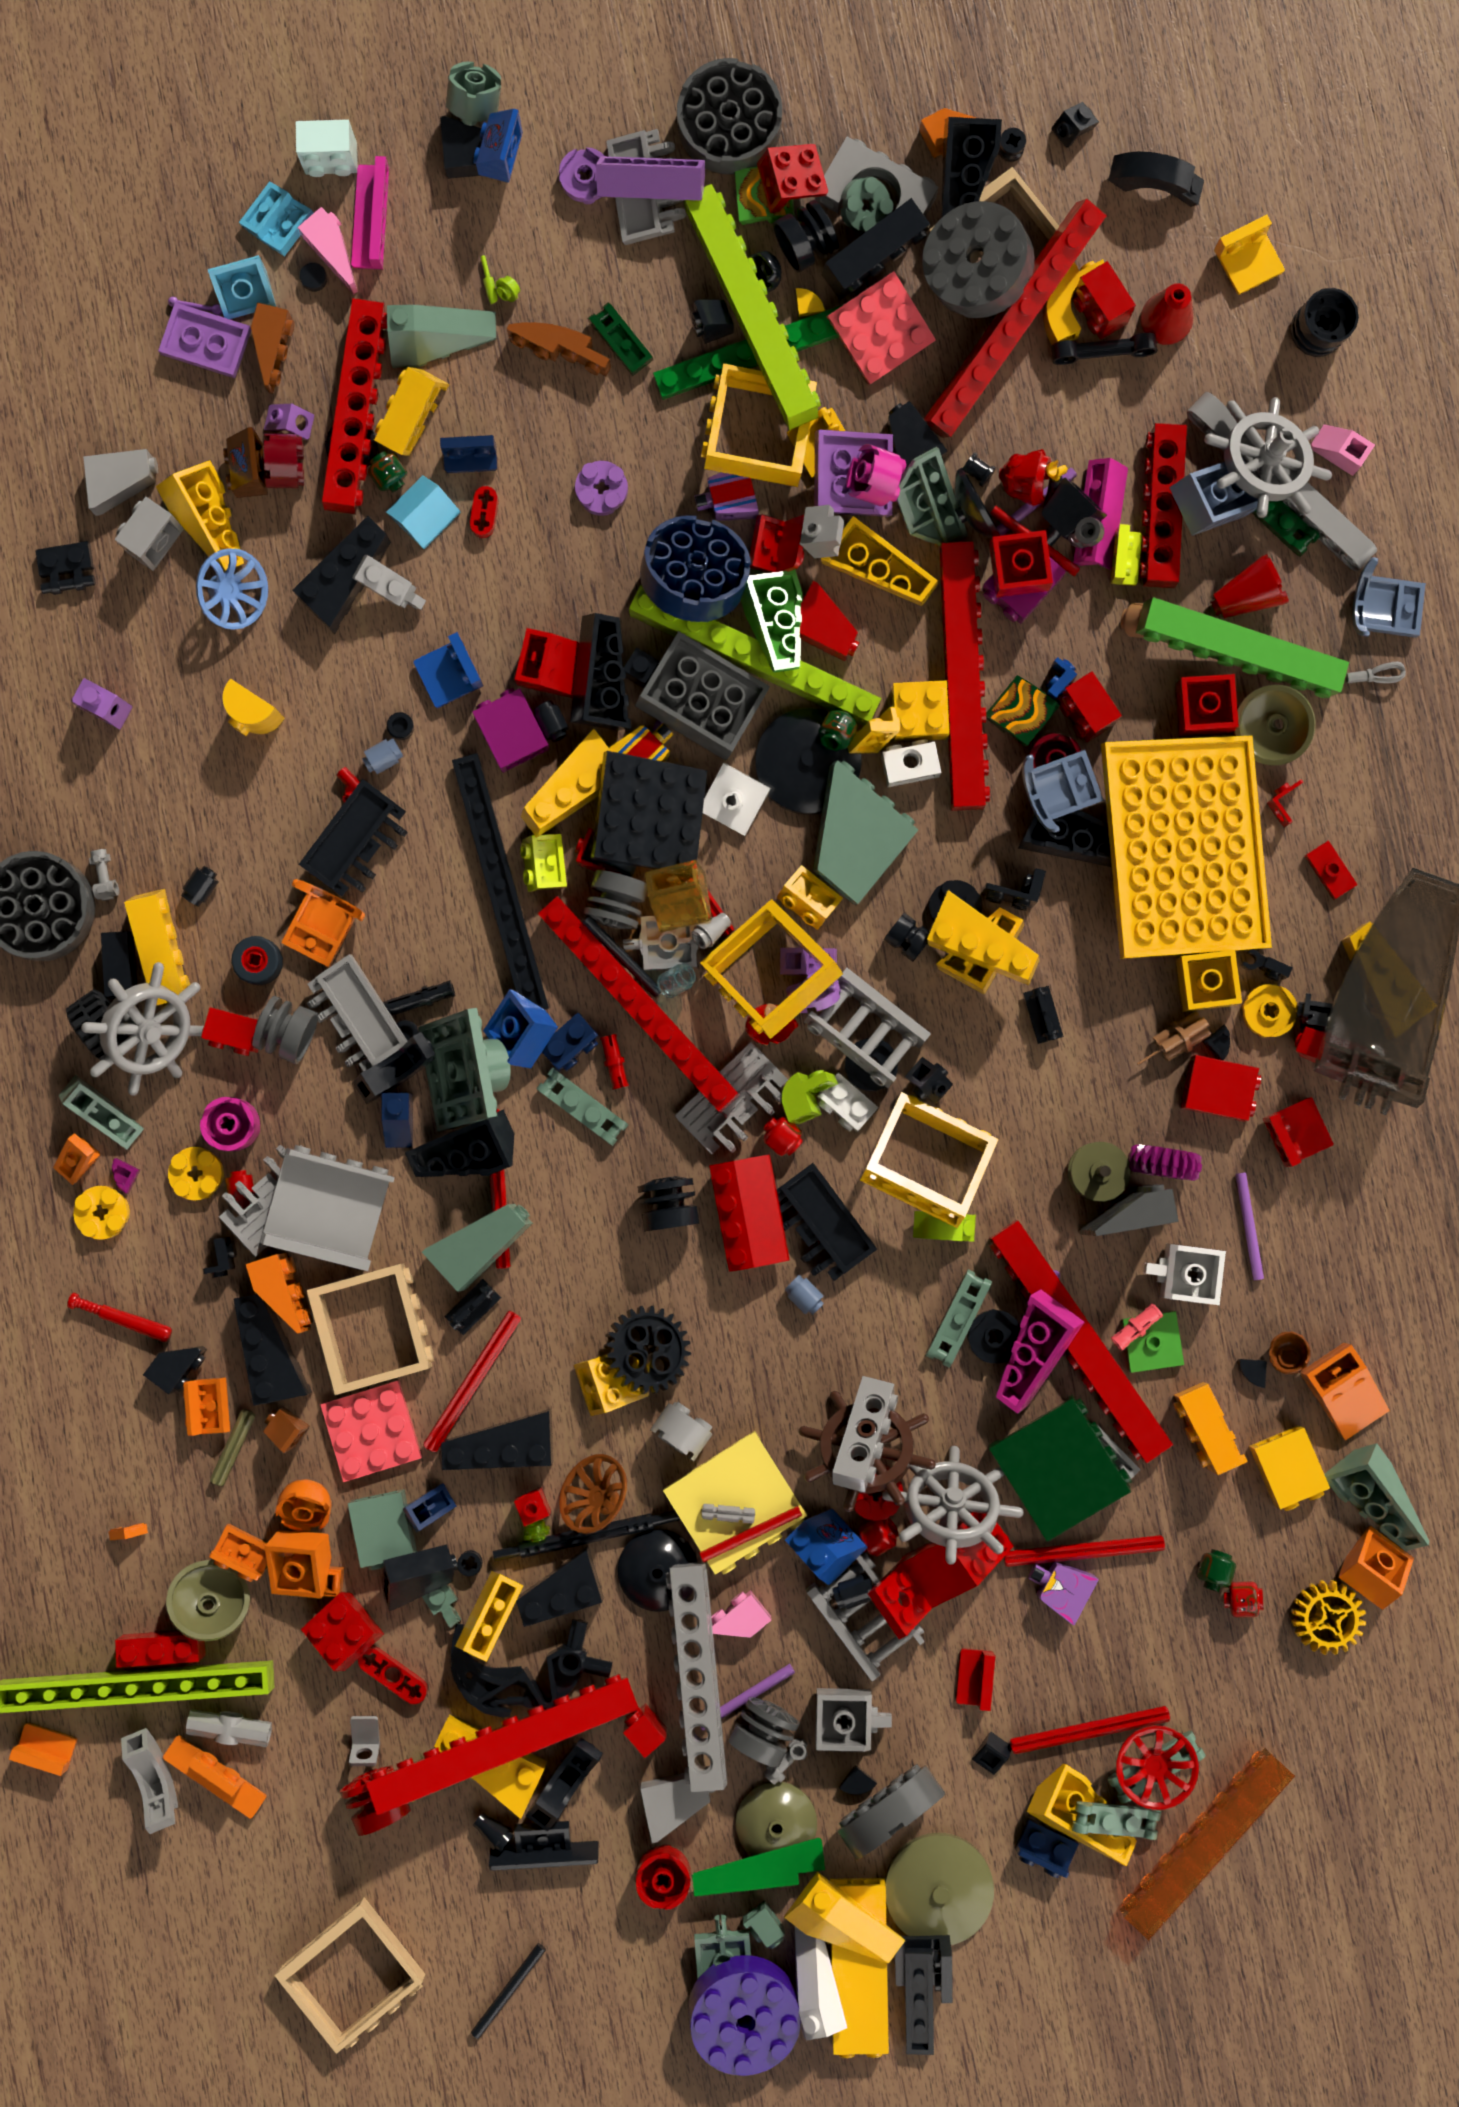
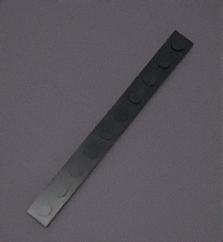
(499, 879)

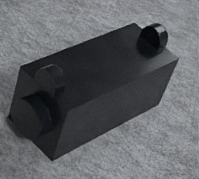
(118, 960)

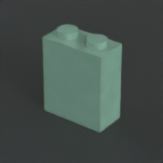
(381, 1528)

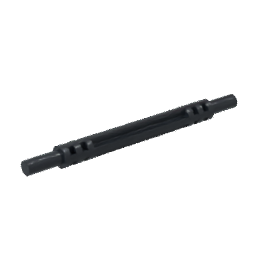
(573, 1538)

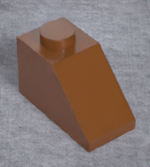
(284, 1429)

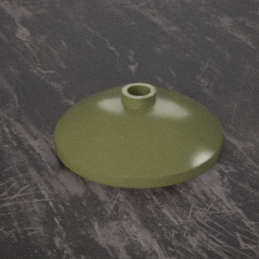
(1258, 718)
(204, 1584)
(773, 1805)

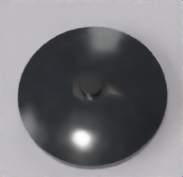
(796, 762)

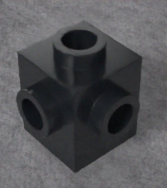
(929, 1080)

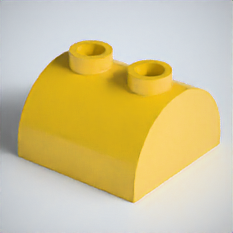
(249, 711)

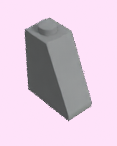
(117, 477)
(670, 1803)

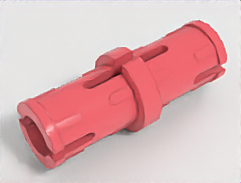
(1136, 1327)

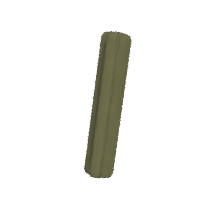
(232, 1447)

